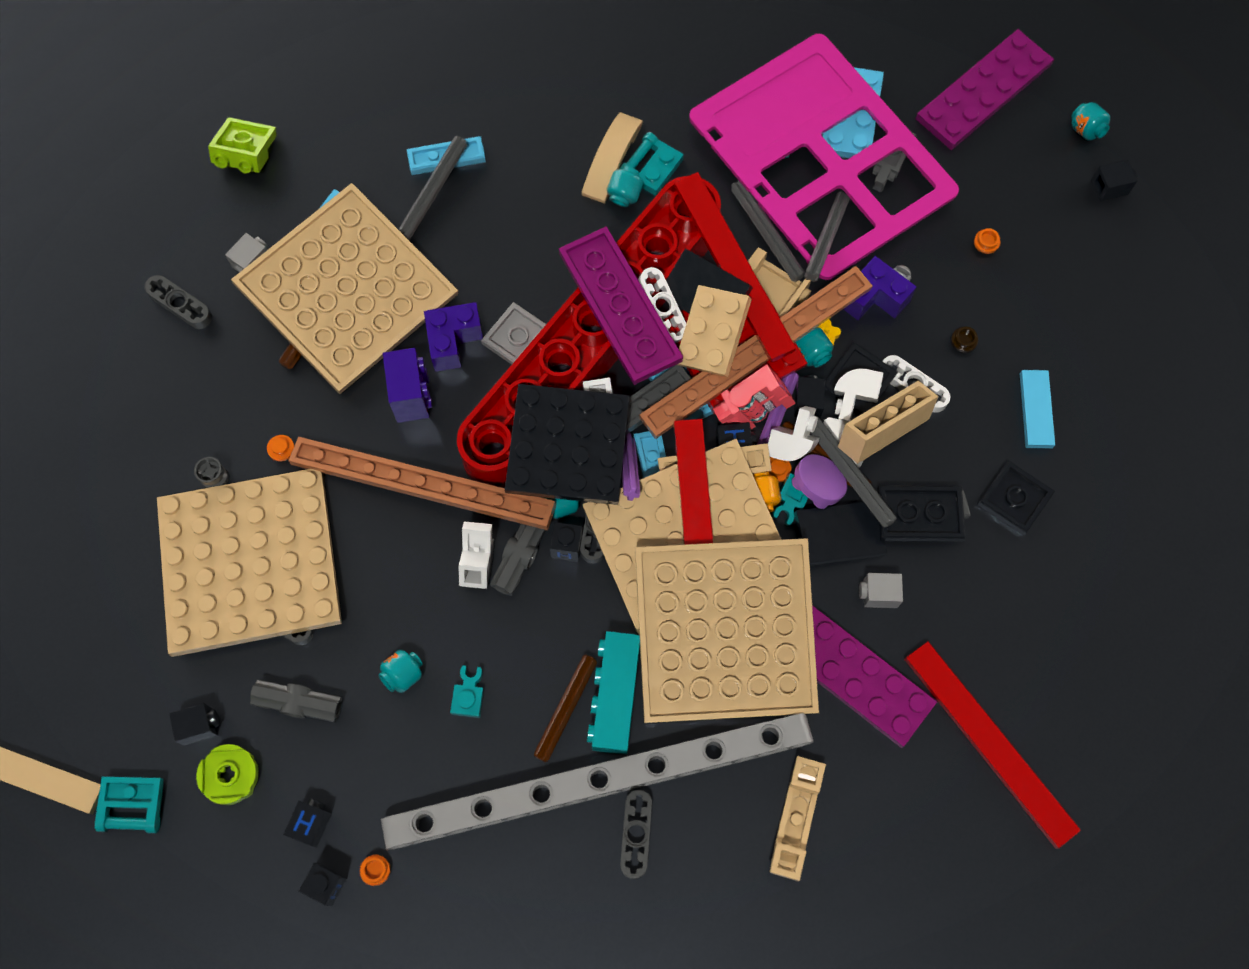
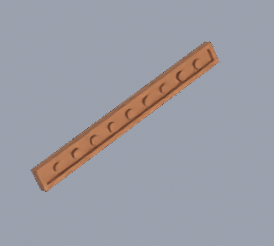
(751, 355)
(422, 483)

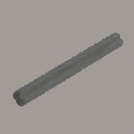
(432, 187)
(768, 232)
(826, 237)
(854, 476)

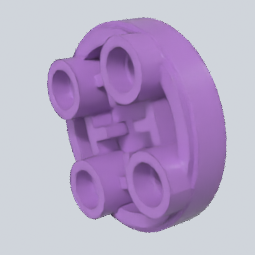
(819, 480)

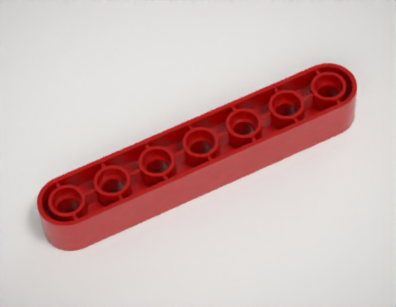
(566, 342)

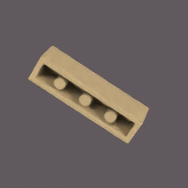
(887, 421)

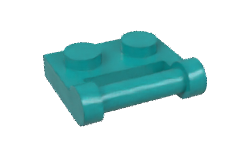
(660, 165)
(129, 794)

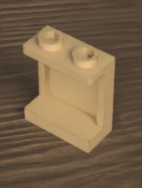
(777, 284)

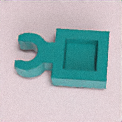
(791, 499)
(467, 697)

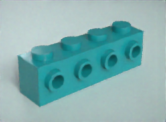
(616, 693)

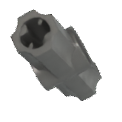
(517, 558)
(296, 701)

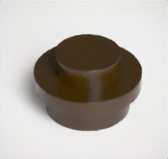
(964, 339)

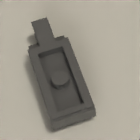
(888, 169)

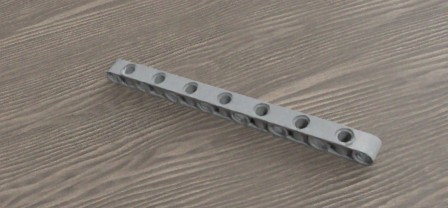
(576, 786)

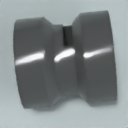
(206, 470)

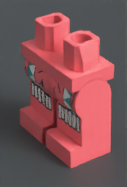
(753, 398)

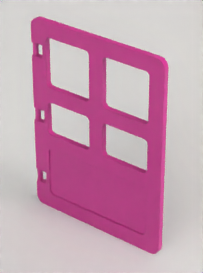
(789, 108)

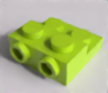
(242, 145)

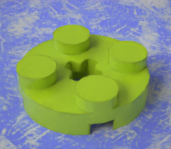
(215, 763)

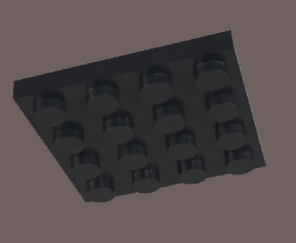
(567, 444)

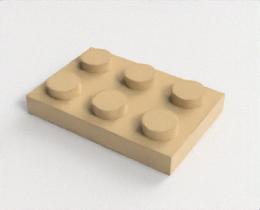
(713, 330)

